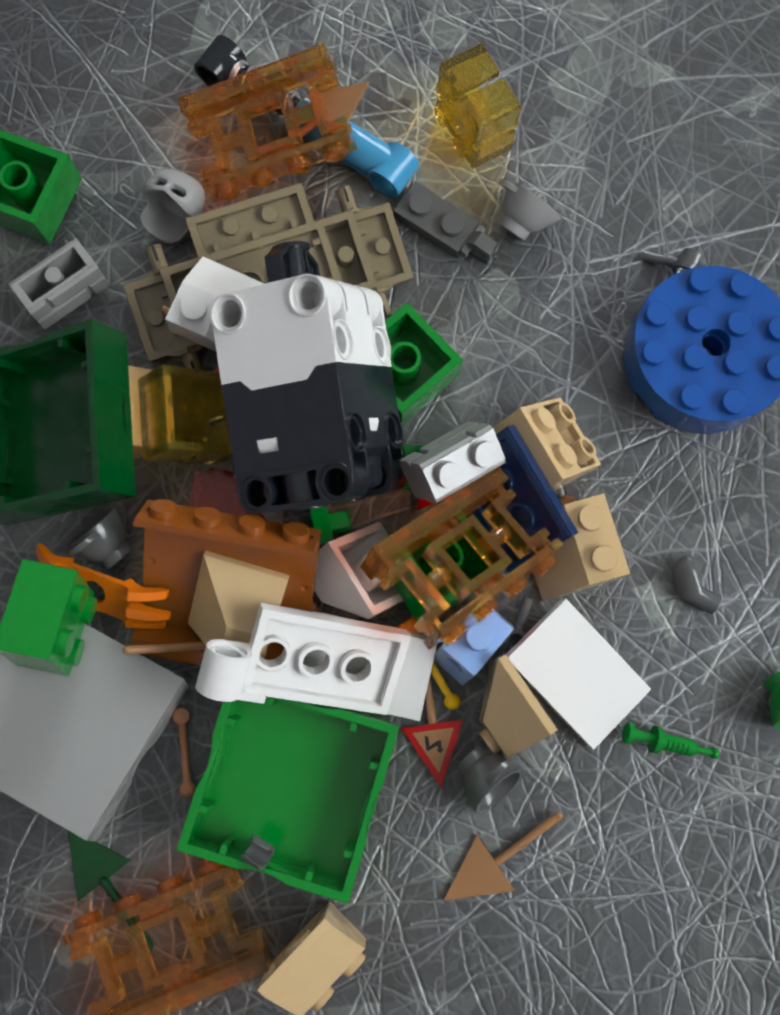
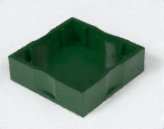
(65, 423)

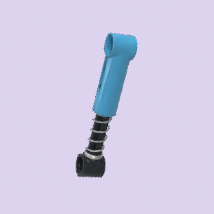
(384, 164)

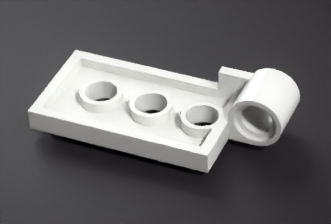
(238, 671)

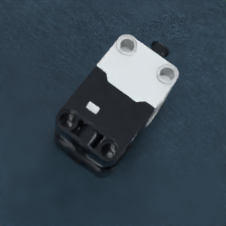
(307, 388)

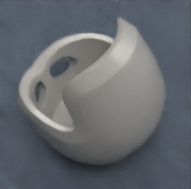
(171, 199)

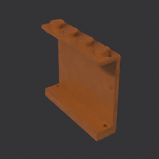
(174, 553)

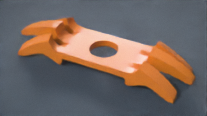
(121, 596)

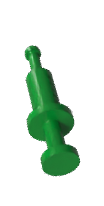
(658, 740)

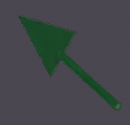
(93, 867)

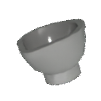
(525, 211)

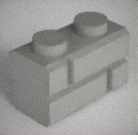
(59, 284)
(452, 461)

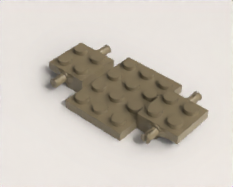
(350, 247)

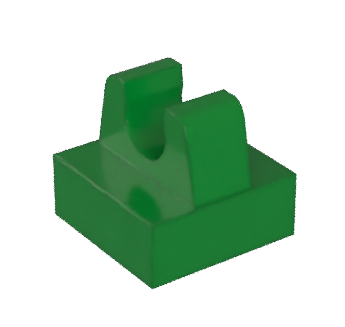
(330, 524)

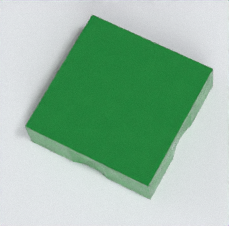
(296, 780)

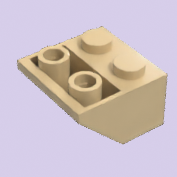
(554, 440)

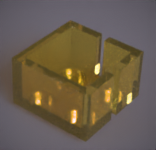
(476, 118)
(178, 414)

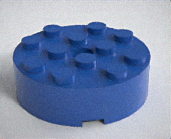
(674, 372)

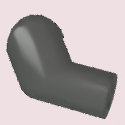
(689, 585)

